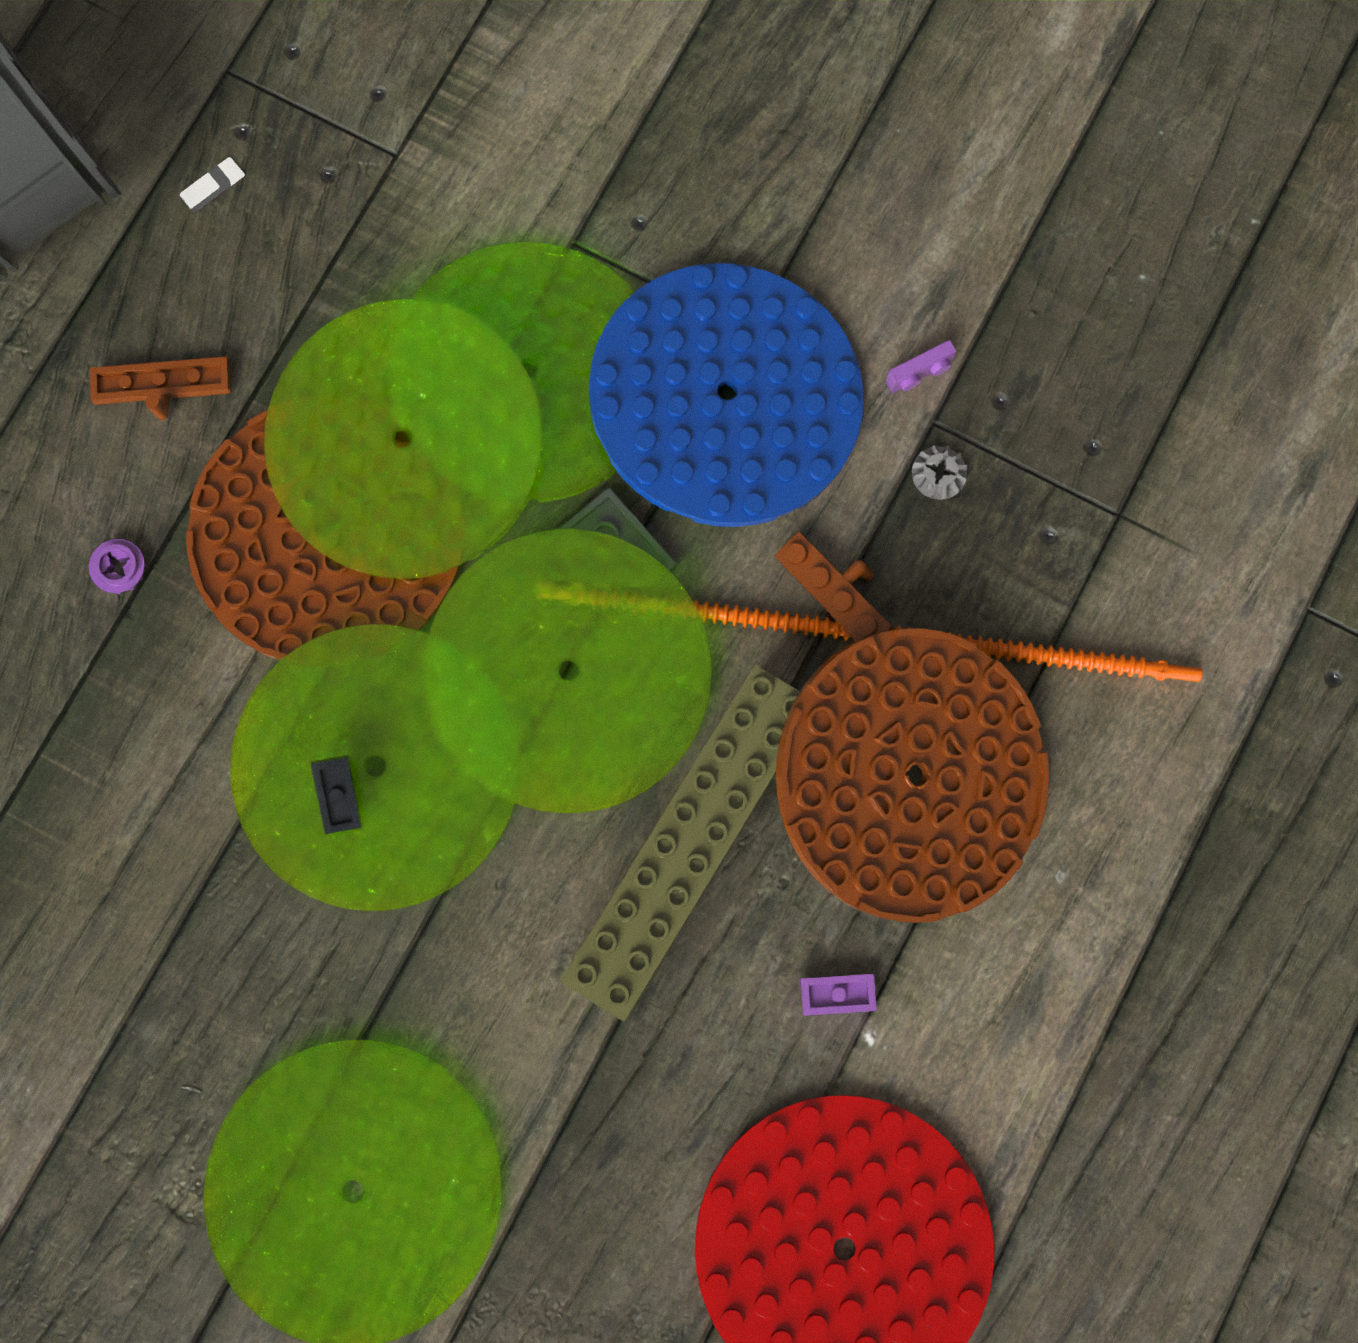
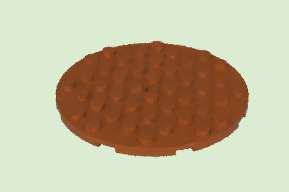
(270, 580)
(846, 789)

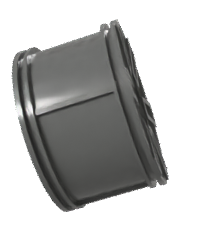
(43, 165)

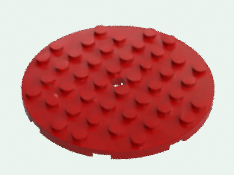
(833, 1174)

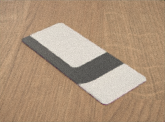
(212, 184)

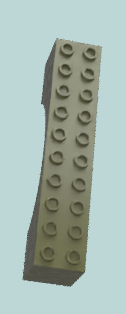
(684, 849)

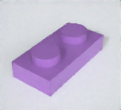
(909, 374)
(838, 994)

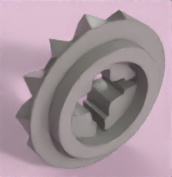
(925, 478)

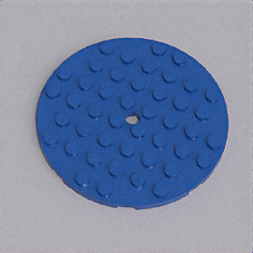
(715, 456)

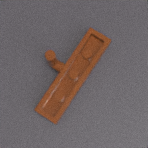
(160, 382)
(833, 588)

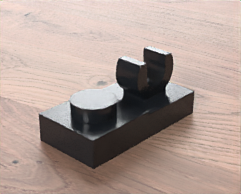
(336, 794)

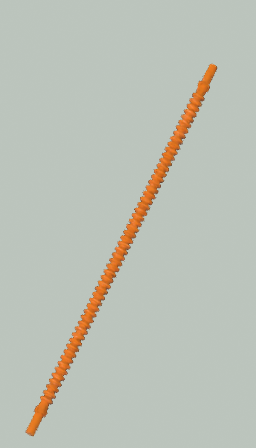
(1157, 669)

